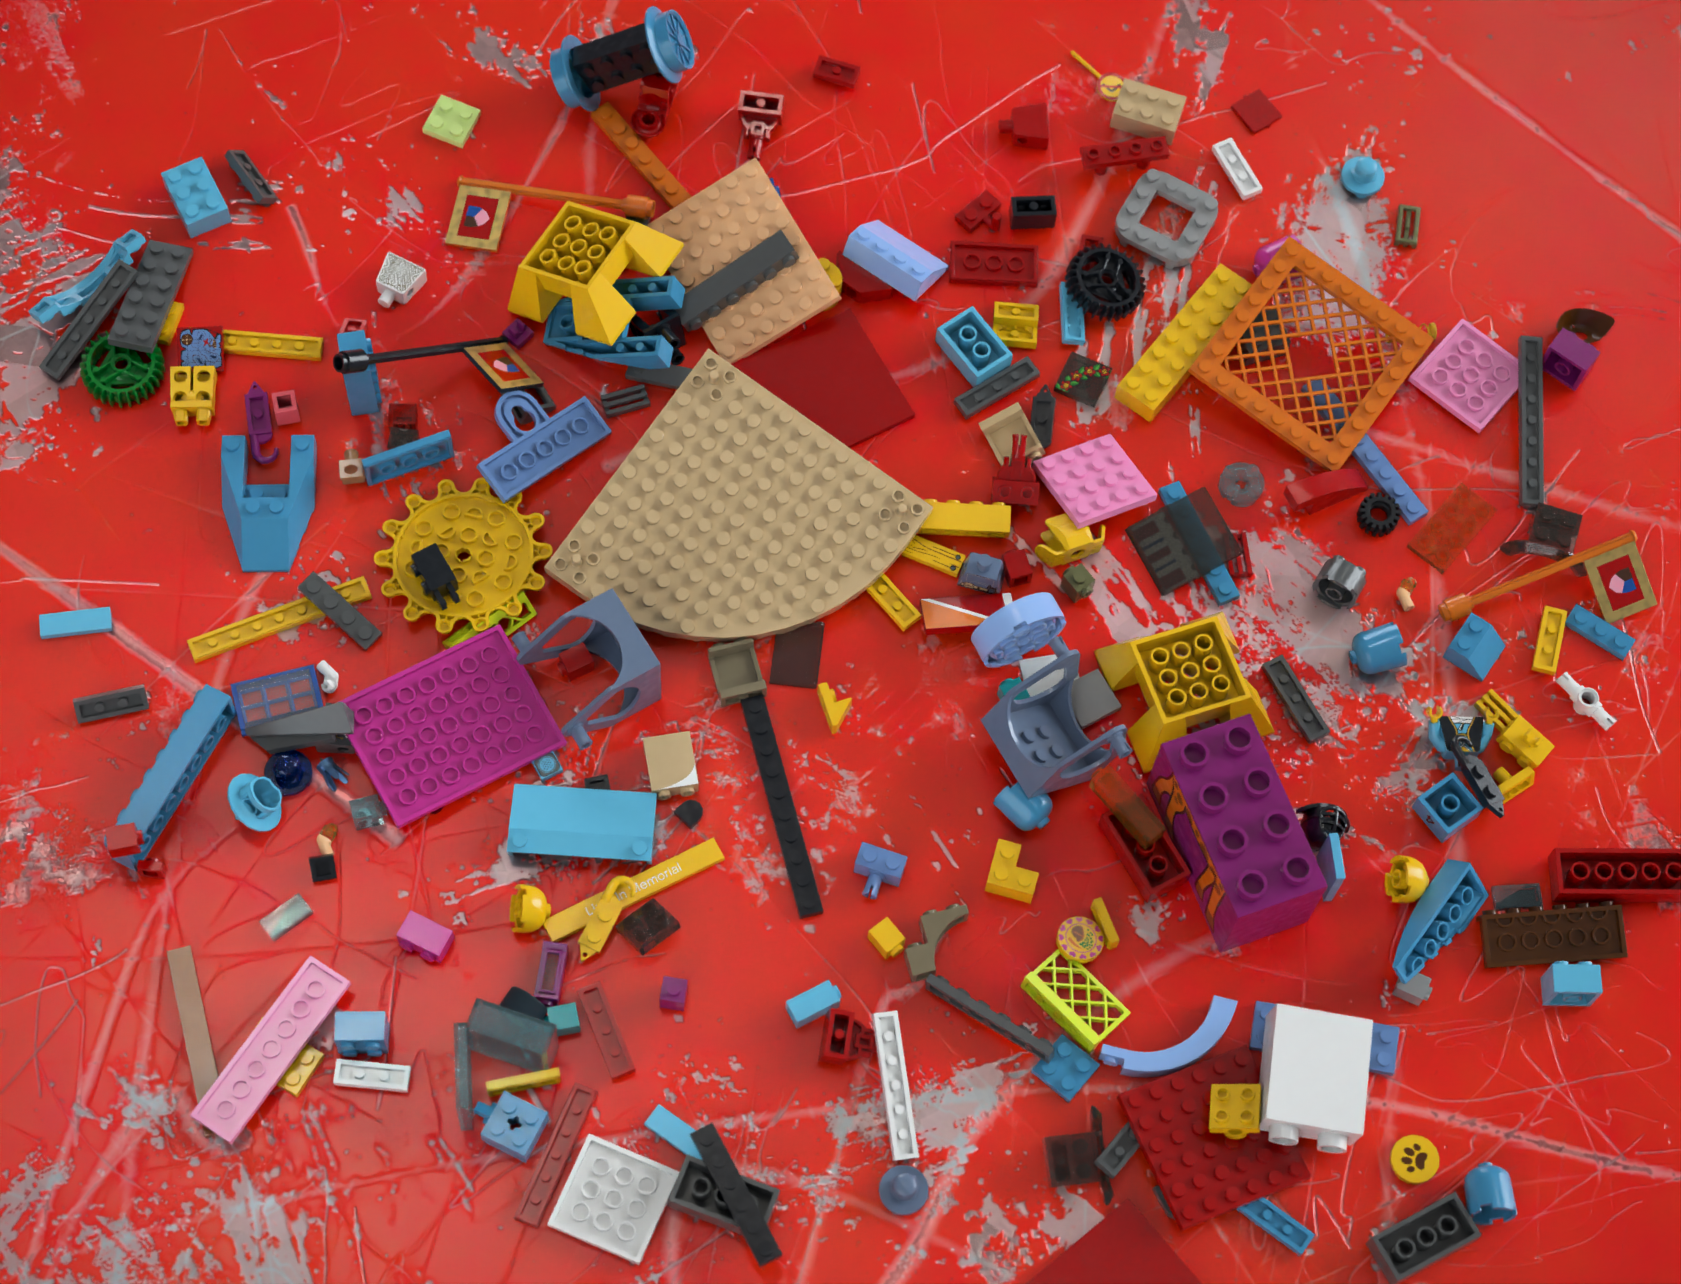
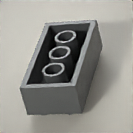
(699, 1196)
(1423, 1239)

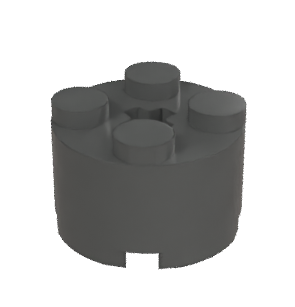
(1339, 582)

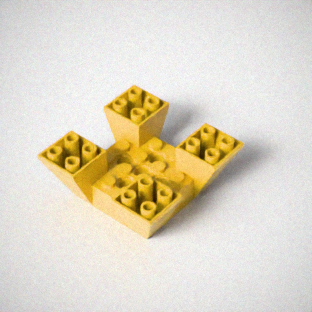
(581, 260)
(1173, 706)

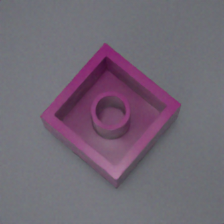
(1569, 359)

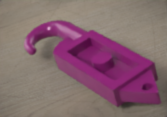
(259, 422)

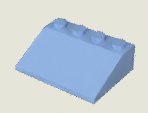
(894, 258)

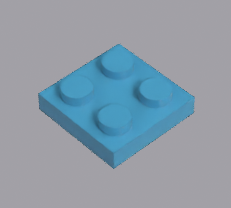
(1067, 1070)

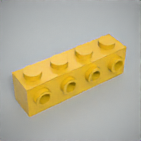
(968, 519)

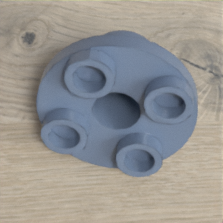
(903, 1190)

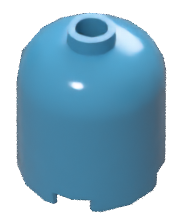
(1378, 649)
(1021, 811)
(1489, 1194)

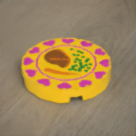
(1080, 939)

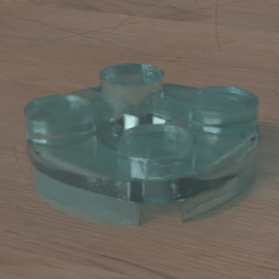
(1250, 475)

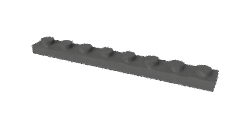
(1530, 420)

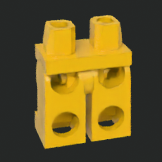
(192, 394)

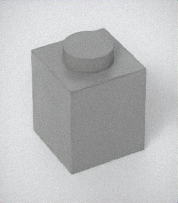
(1415, 990)

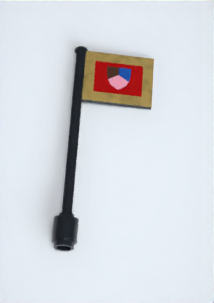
(490, 356)

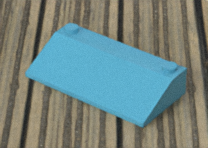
(582, 822)

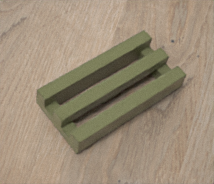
(1405, 241)

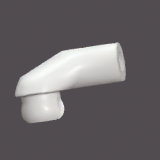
(330, 677)

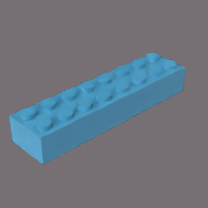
(176, 768)

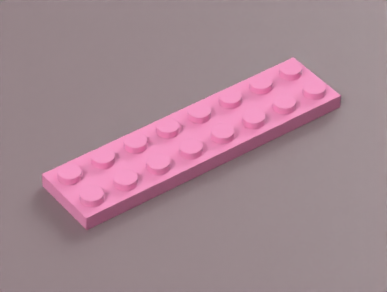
(270, 1049)

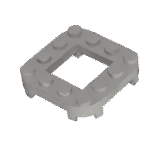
(1153, 243)

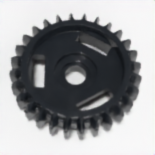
(1090, 289)

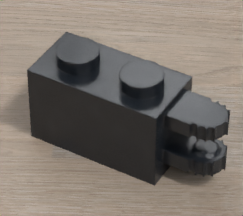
(435, 575)

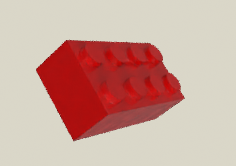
(1152, 870)

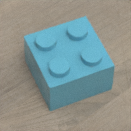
(1571, 984)

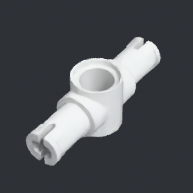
(1593, 709)

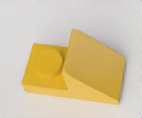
(833, 710)

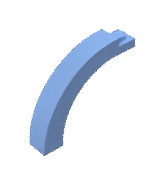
(1177, 1057)

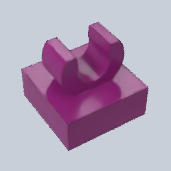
(518, 334)

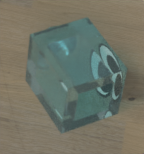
(367, 812)

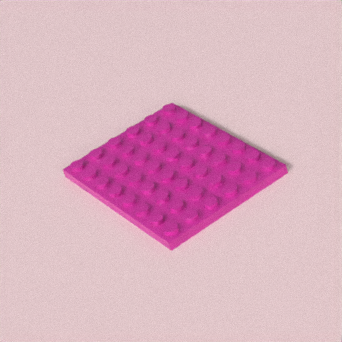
(450, 726)

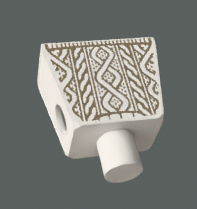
(399, 280)

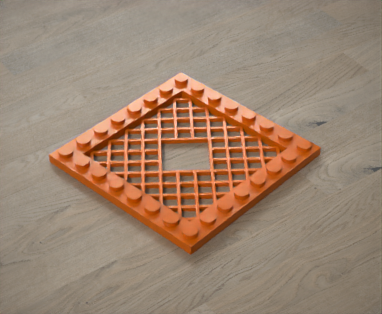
(1277, 419)

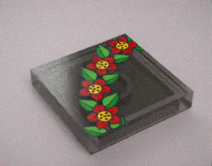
(1082, 379)

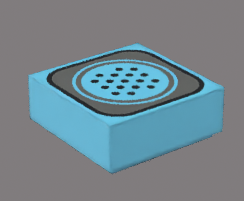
(547, 766)

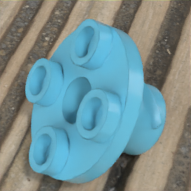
(1362, 176)

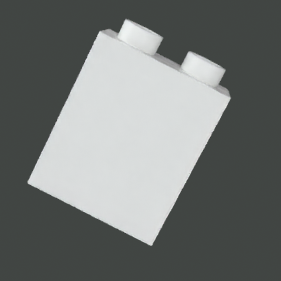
(1314, 1077)

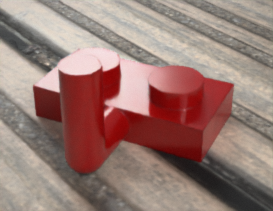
(980, 211)

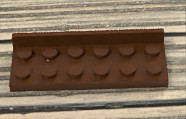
(1552, 935)

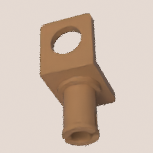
(351, 468)

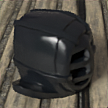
(1318, 826)

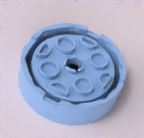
(1018, 629)

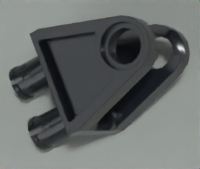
(669, 327)

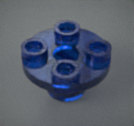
(289, 772)

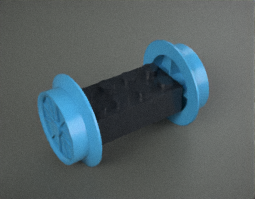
(622, 57)

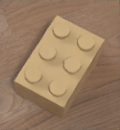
(1147, 111)

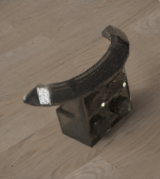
(1551, 535)
(1072, 1158)

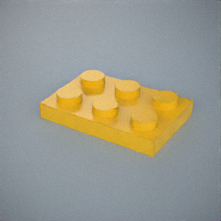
(300, 1070)

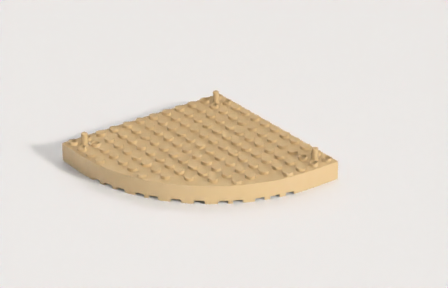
(736, 518)

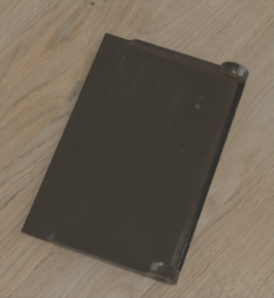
(798, 656)

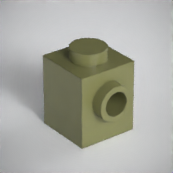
(1077, 582)

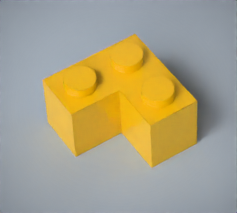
(1006, 878)

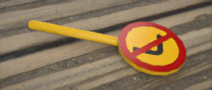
(1107, 84)

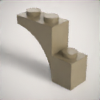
(933, 925)

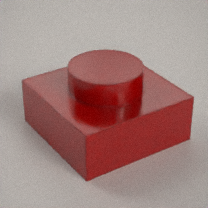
(151, 868)

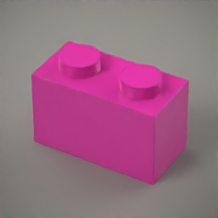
(425, 937)

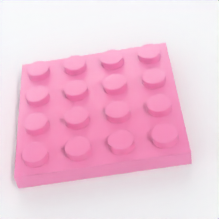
(1468, 376)
(1094, 481)

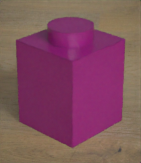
(673, 993)

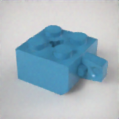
(508, 1112)

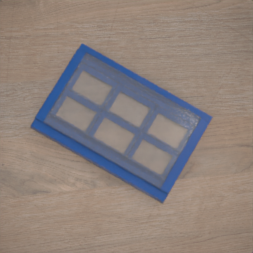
(276, 696)

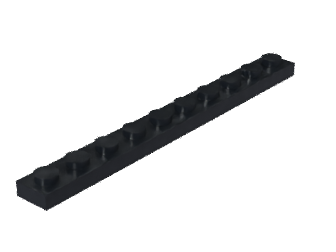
(781, 807)

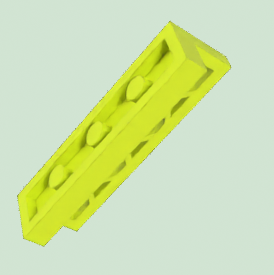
(468, 632)

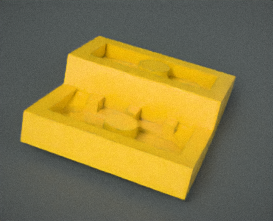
(1016, 324)

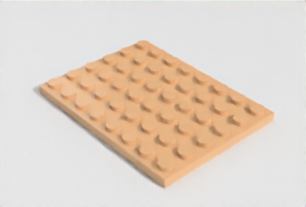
(722, 227)

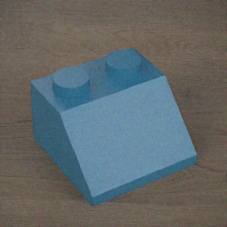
(1475, 647)

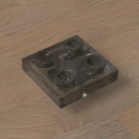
(647, 926)

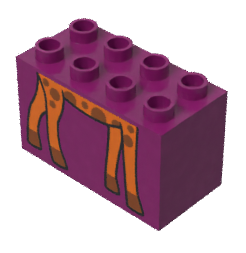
(1236, 832)

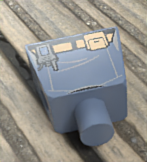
(982, 573)

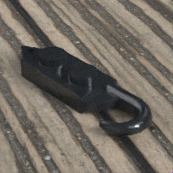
(1043, 416)
(1478, 777)

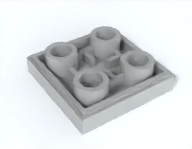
(1092, 699)

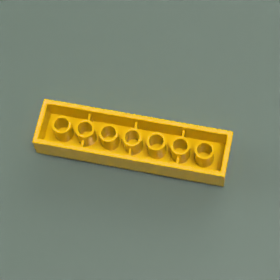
(1171, 355)

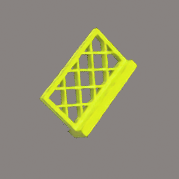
(1059, 1008)

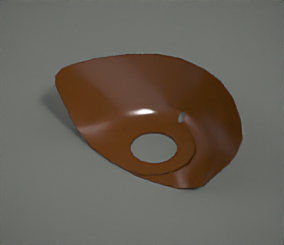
(1587, 321)

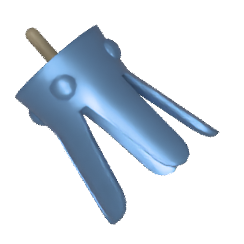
(328, 768)

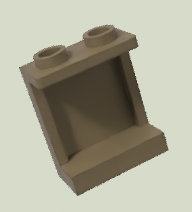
(736, 671)

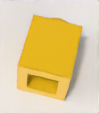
(887, 938)

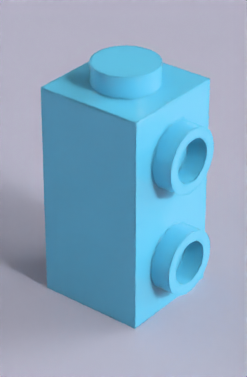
(813, 1003)

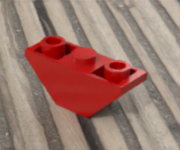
(860, 283)

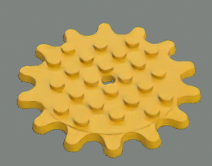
(473, 523)

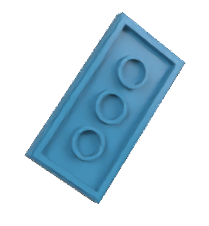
(408, 457)

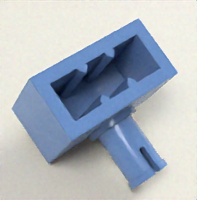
(879, 866)

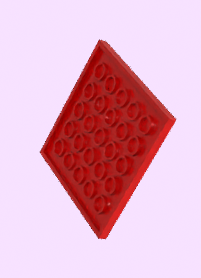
(1203, 1170)

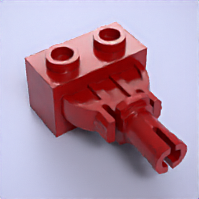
(759, 115)
(1016, 481)
(845, 1038)

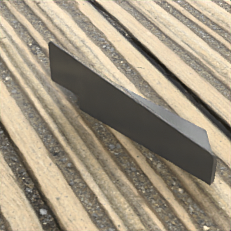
(304, 729)

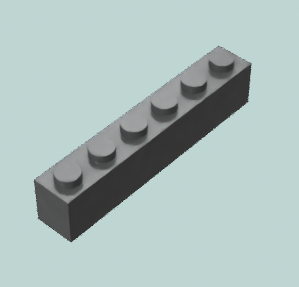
(736, 280)

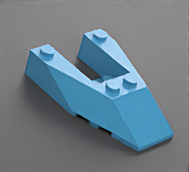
(639, 351)
(268, 518)

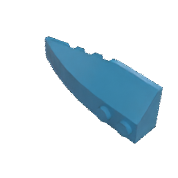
(1440, 913)

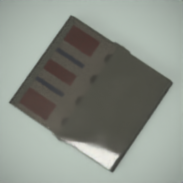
(1183, 541)

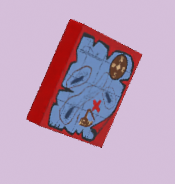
(201, 347)

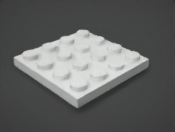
(613, 1199)

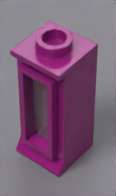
(551, 973)

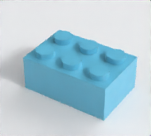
(196, 197)
(973, 346)

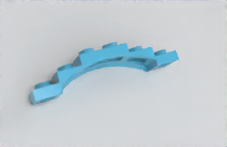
(69, 300)

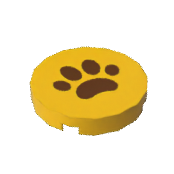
(1414, 1159)

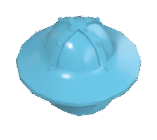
(255, 801)

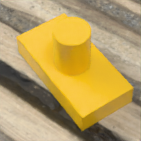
(1513, 785)

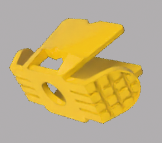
(1065, 539)

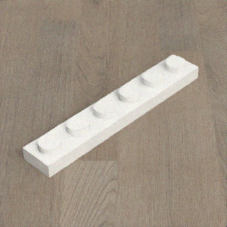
(895, 1086)

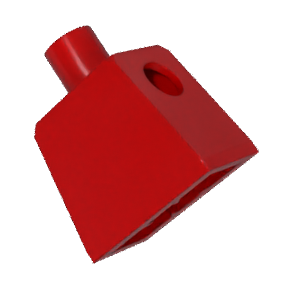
(1028, 126)

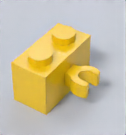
(1524, 743)

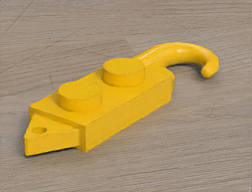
(603, 918)

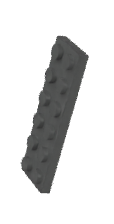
(150, 296)

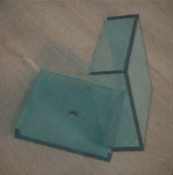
(503, 1036)

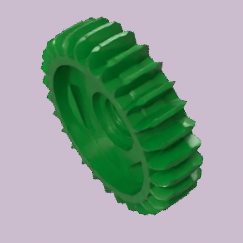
(137, 374)

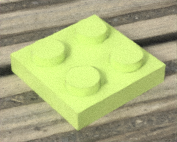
(451, 121)

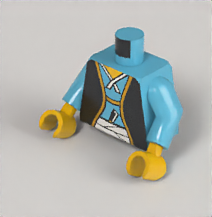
(1443, 728)

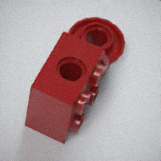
(653, 105)

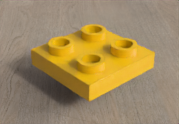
(1235, 1109)

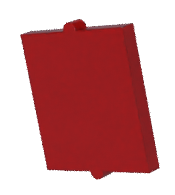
(1256, 111)

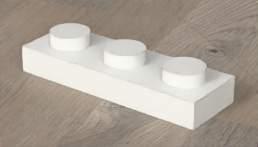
(1237, 169)
(372, 1075)

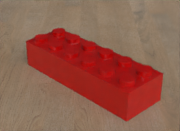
(1615, 875)

